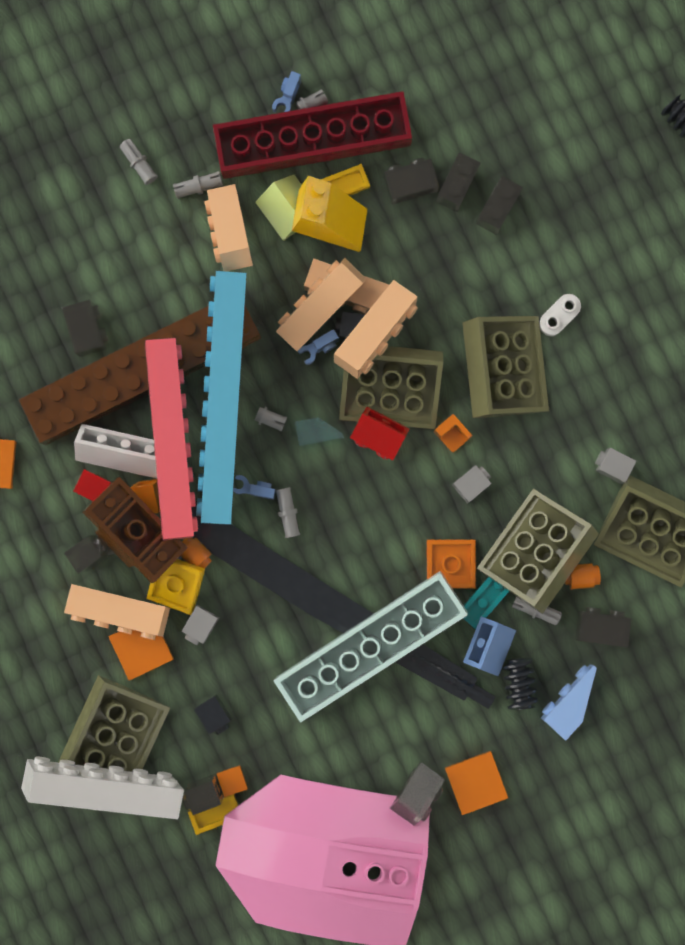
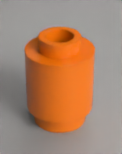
(196, 553)
(584, 576)

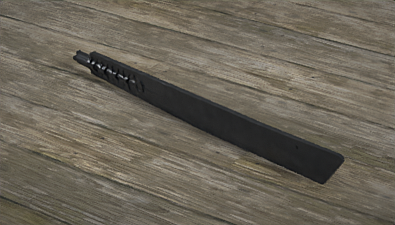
(326, 603)

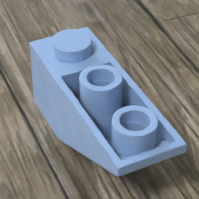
(569, 710)

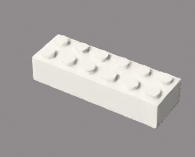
(101, 788)

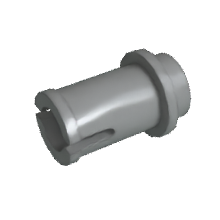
(313, 100)
(269, 418)

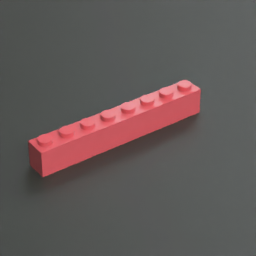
(169, 439)

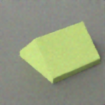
(279, 204)

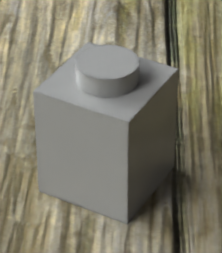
(614, 465)
(472, 483)
(199, 625)

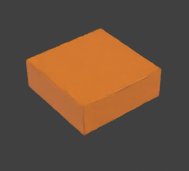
(232, 781)

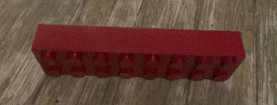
(312, 135)

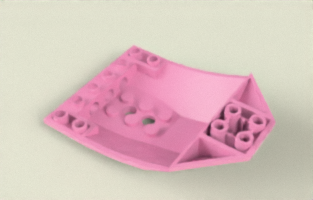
(288, 856)

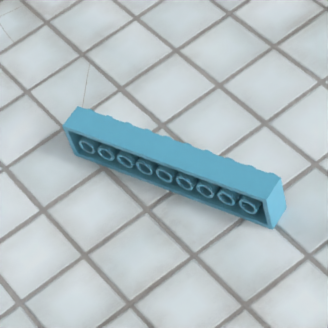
(223, 397)

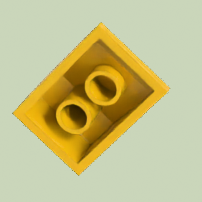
(329, 214)

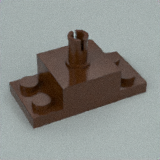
(133, 530)

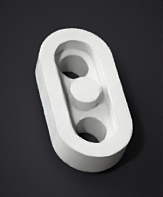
(560, 315)

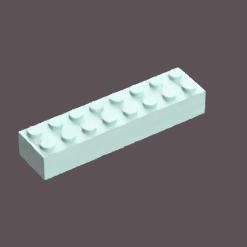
(370, 646)

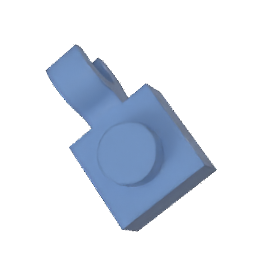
(289, 88)
(324, 343)
(262, 489)

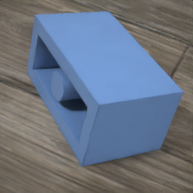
(489, 646)

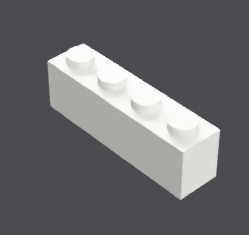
(115, 450)

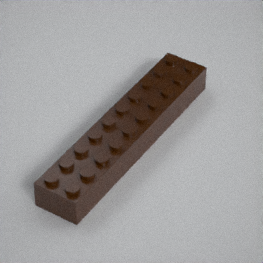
(117, 378)

